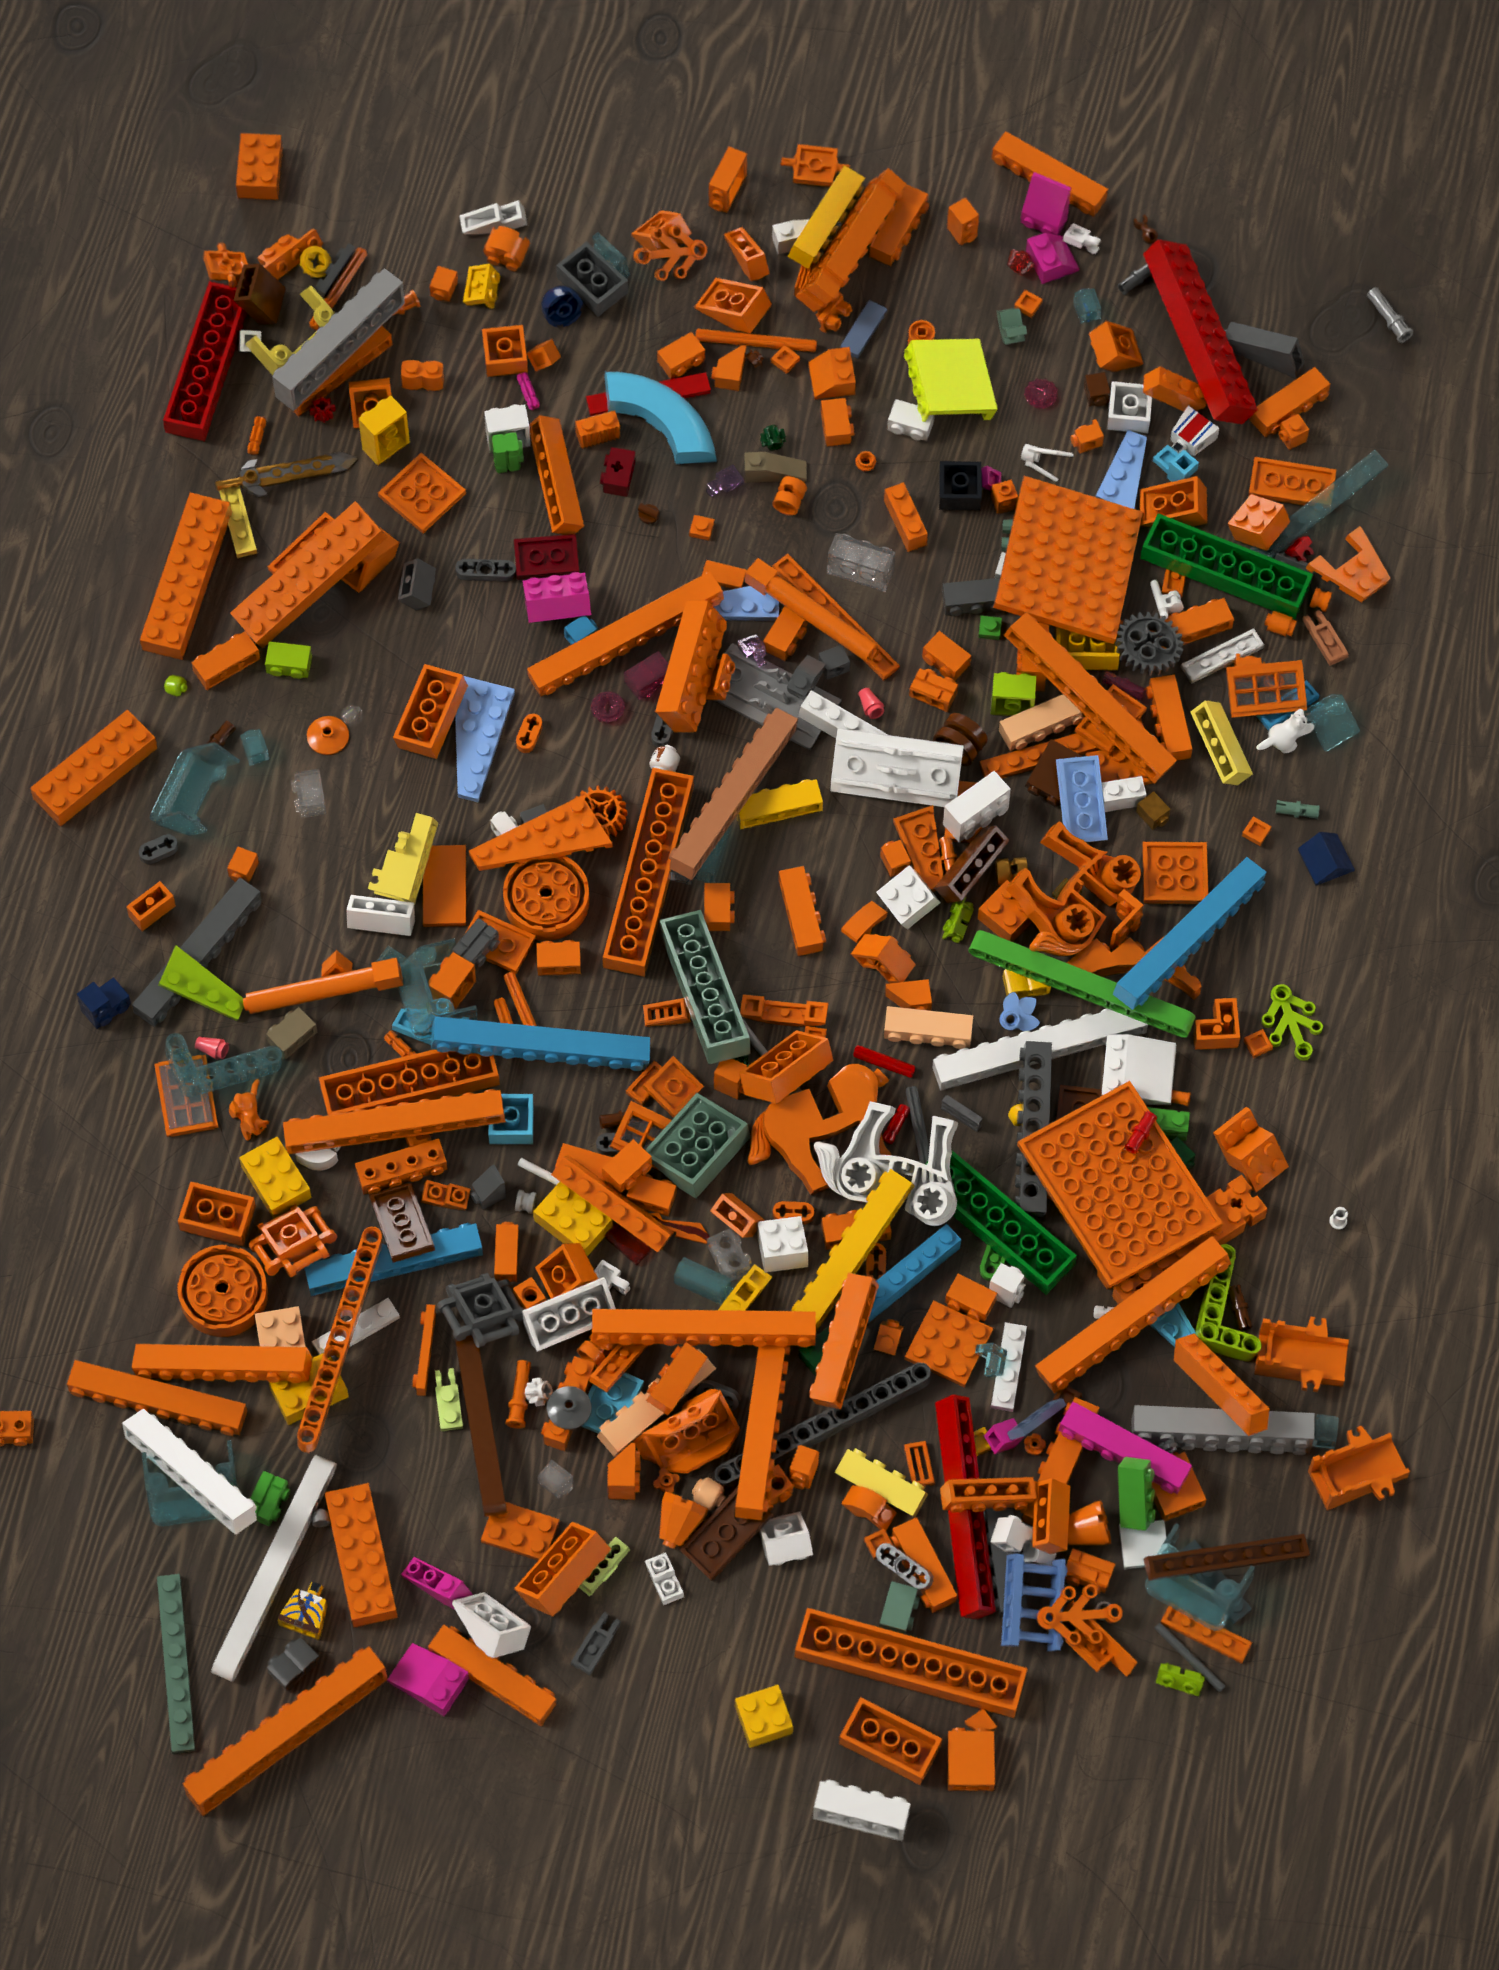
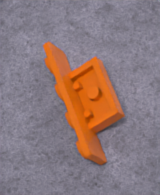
(286, 253)
(1102, 1653)

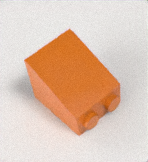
(372, 564)

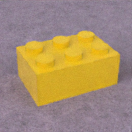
(384, 430)
(275, 1177)
(572, 1218)
(294, 1396)

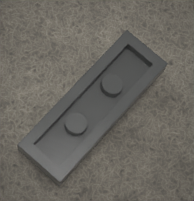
(334, 270)

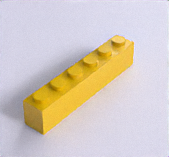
(826, 217)

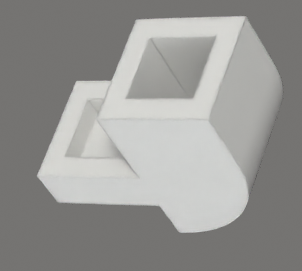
(318, 1159)

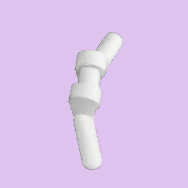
(1166, 603)

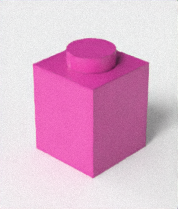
(998, 1437)

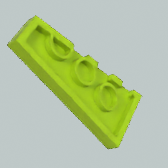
(196, 983)

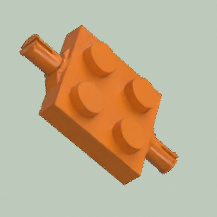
(814, 165)
(224, 264)

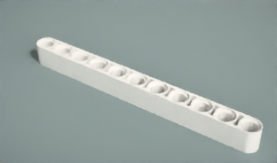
(273, 1568)

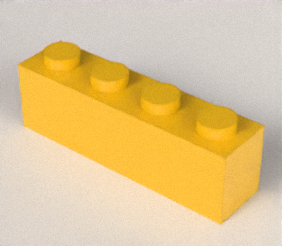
(781, 803)

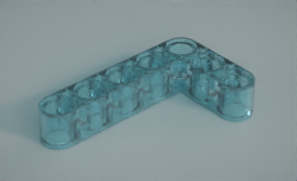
(218, 1069)

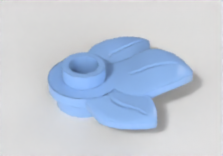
(1021, 1011)

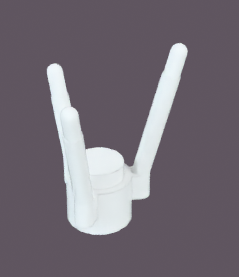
(1032, 454)

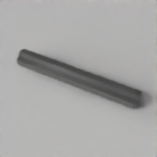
(918, 1123)

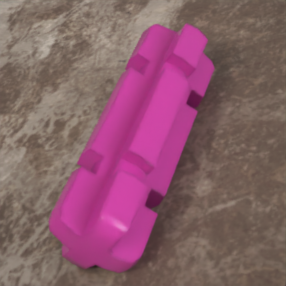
(528, 391)

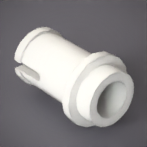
(1339, 1218)

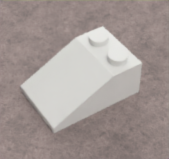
(492, 1625)

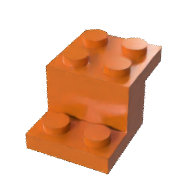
(1251, 1149)

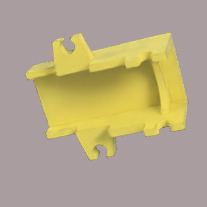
(405, 868)

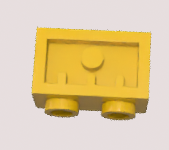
(481, 285)

